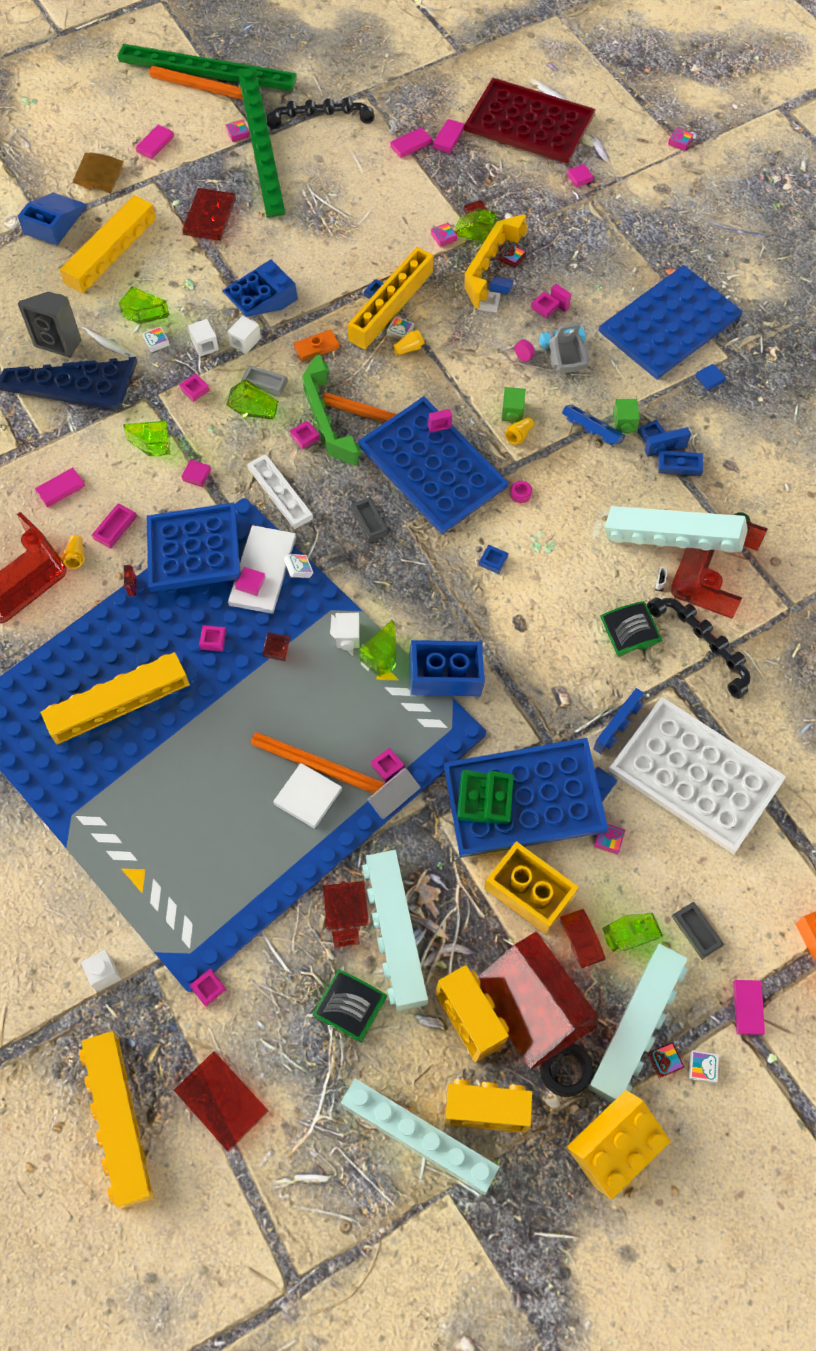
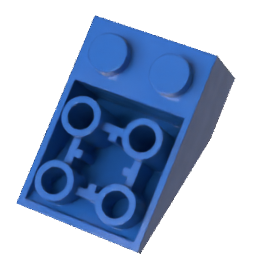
(50, 217)
(262, 290)

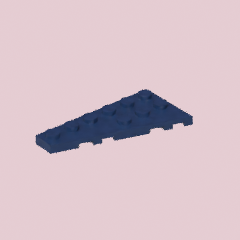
(74, 382)

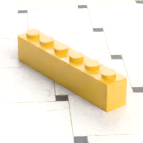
(108, 244)
(390, 298)
(114, 698)
(116, 1121)

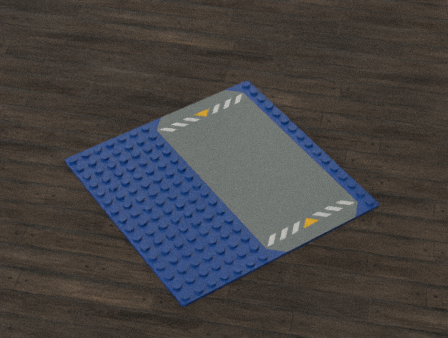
(174, 797)

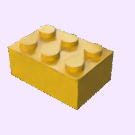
(531, 887)
(471, 1013)
(488, 1106)
(618, 1144)

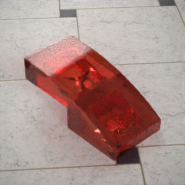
(582, 938)

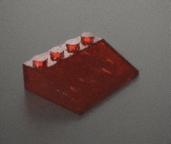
(537, 1000)

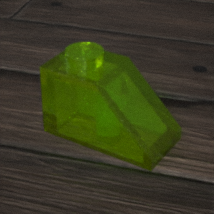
(476, 224)
(142, 306)
(252, 401)
(149, 437)
(380, 651)
(631, 931)

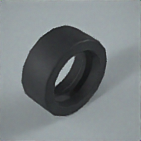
(572, 1090)

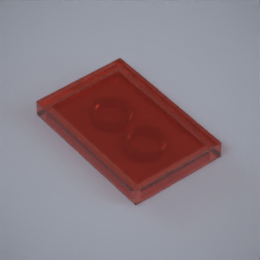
(209, 214)
(221, 1101)

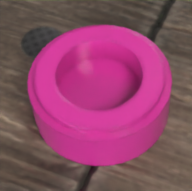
(524, 350)
(521, 492)

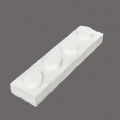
(280, 491)

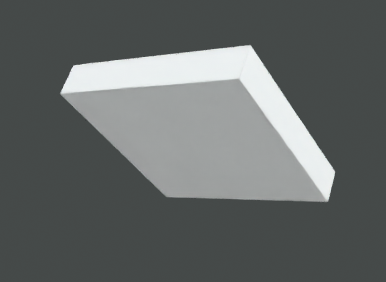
(307, 795)

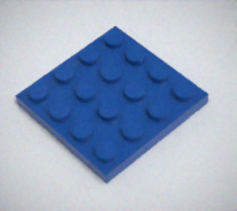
(192, 547)

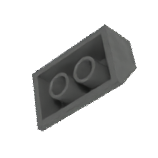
(51, 323)

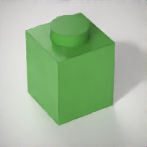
(513, 404)
(626, 415)

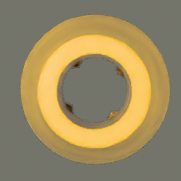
(410, 342)
(518, 431)
(73, 554)

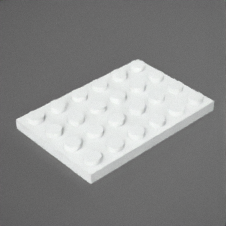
(697, 774)

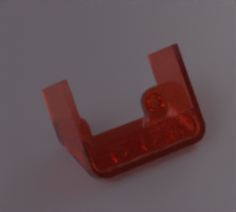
(29, 573)
(701, 585)

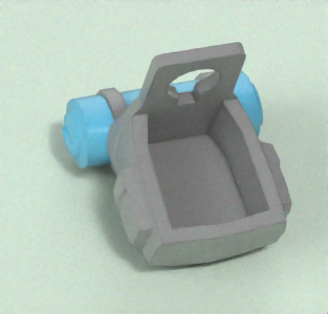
(566, 348)

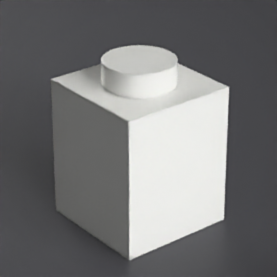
(244, 334)
(203, 337)
(347, 631)
(101, 971)

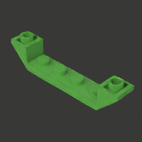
(341, 448)

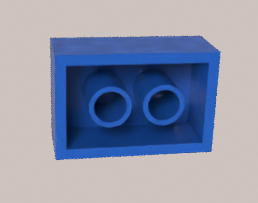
(446, 668)

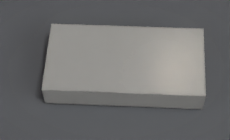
(266, 380)
(393, 793)

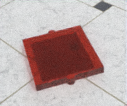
(345, 905)

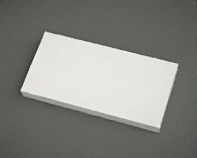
(266, 554)

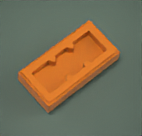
(316, 344)

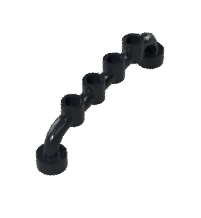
(274, 118)
(703, 629)

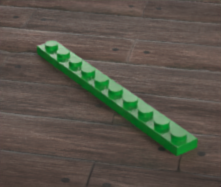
(204, 66)
(261, 143)

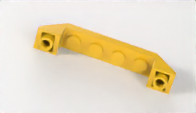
(507, 229)

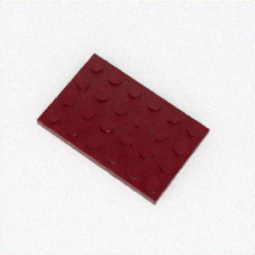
(530, 120)

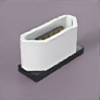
(661, 579)

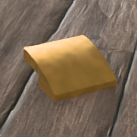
(98, 171)

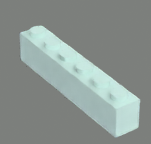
(676, 529)
(396, 931)
(638, 1023)
(419, 1136)

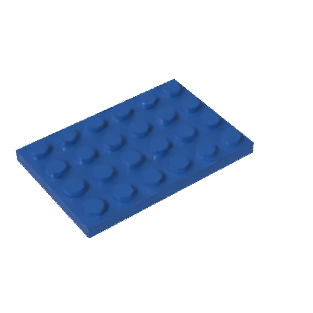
(670, 321)
(433, 469)
(551, 797)

